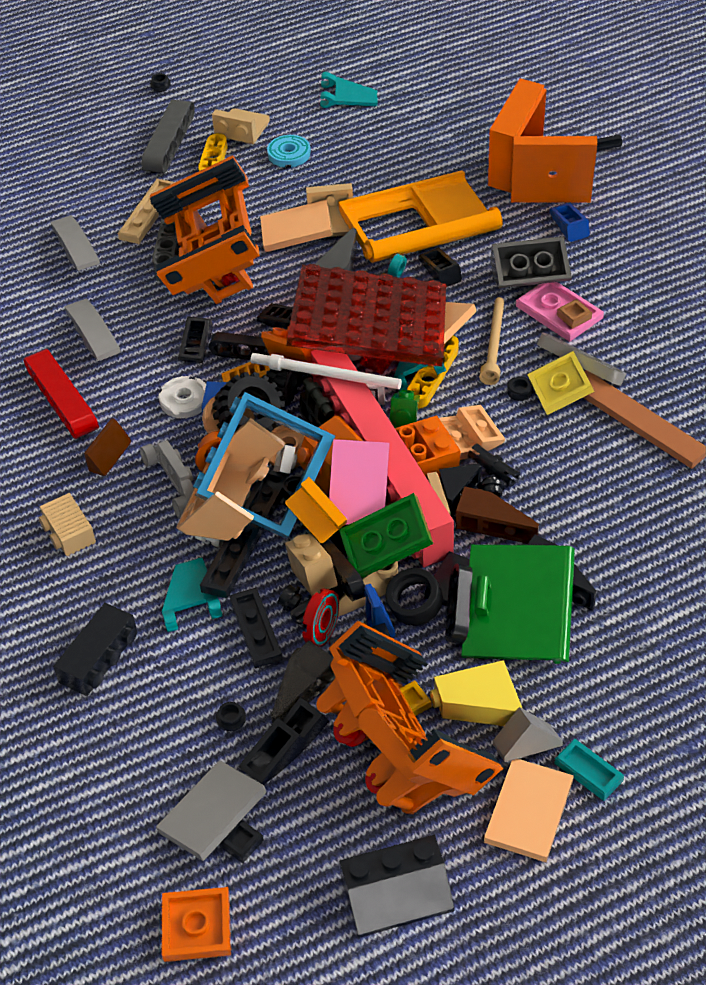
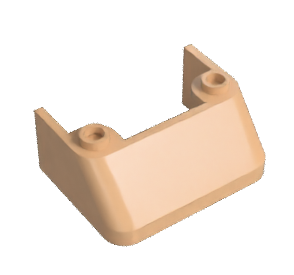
(240, 467)

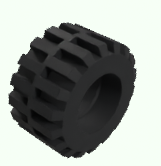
(252, 385)

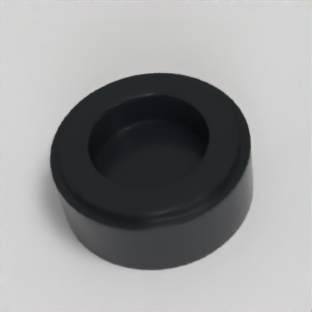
(519, 388)

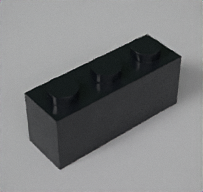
(95, 649)

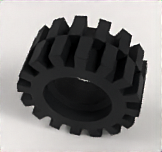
(286, 382)

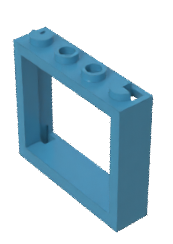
(226, 433)

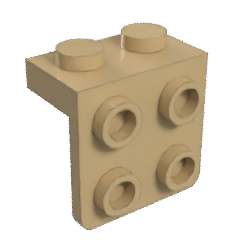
(239, 124)
(333, 195)

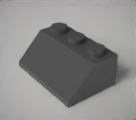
(530, 262)

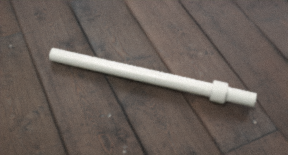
(278, 362)

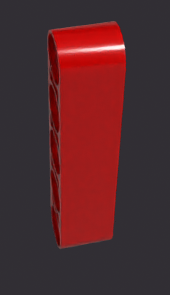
(61, 393)

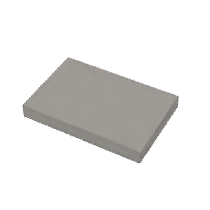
(211, 810)

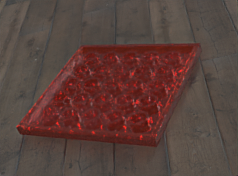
(369, 315)

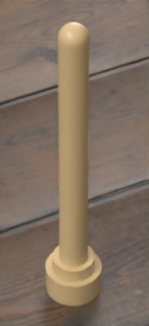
(490, 371)

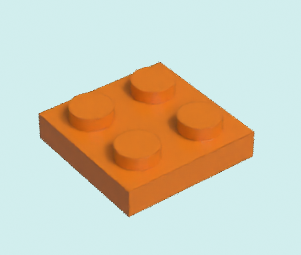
(196, 924)

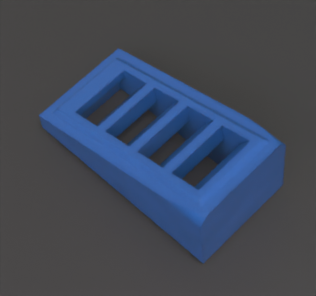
(570, 221)
(375, 610)

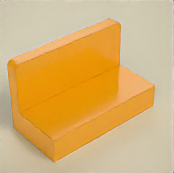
(316, 511)

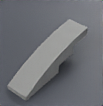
(75, 243)
(92, 329)

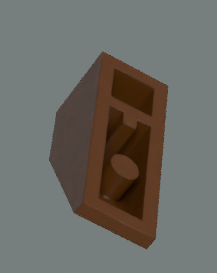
(492, 516)

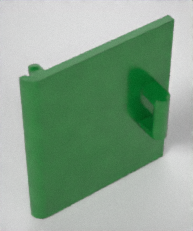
(520, 602)

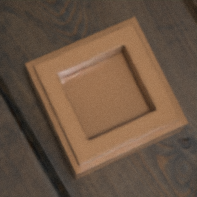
(574, 313)

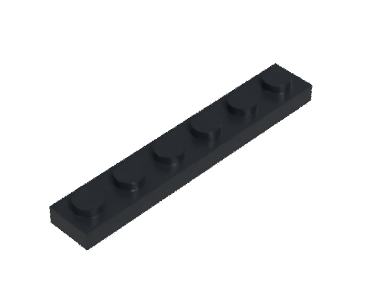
(235, 553)

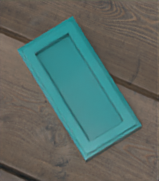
(589, 769)

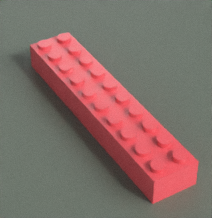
(365, 416)

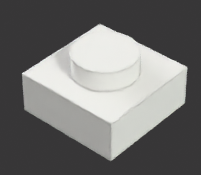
(285, 460)

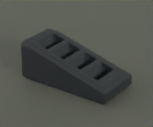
(442, 268)
(273, 320)
(195, 324)

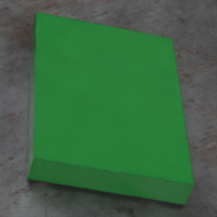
(386, 536)

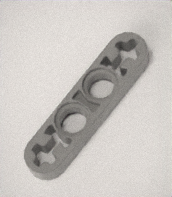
(586, 360)

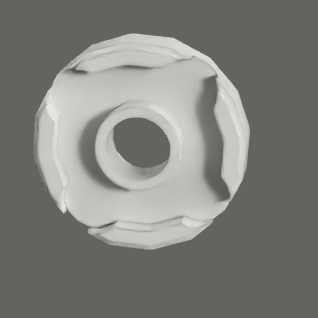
(179, 407)

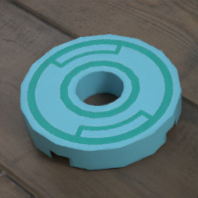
(298, 146)

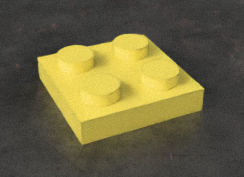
(560, 383)

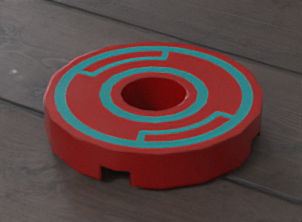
(321, 617)

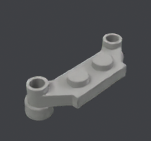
(175, 470)

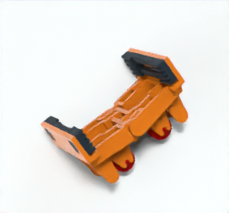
(214, 250)
(412, 764)

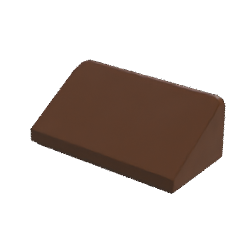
(107, 448)

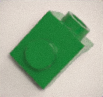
(404, 408)

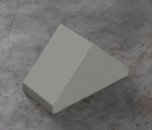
(525, 736)

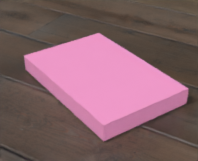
(543, 304)
(358, 477)

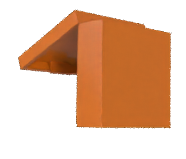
(524, 157)

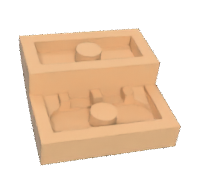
(472, 427)

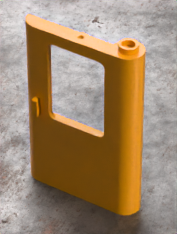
(443, 203)

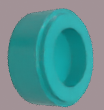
(397, 265)

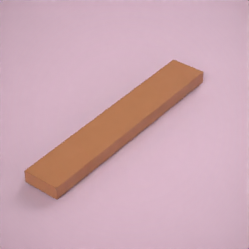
(645, 422)

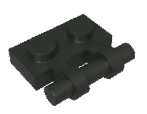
(313, 405)

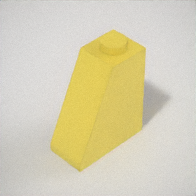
(476, 695)

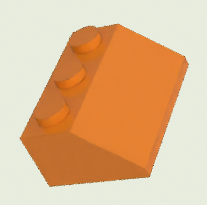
(342, 431)

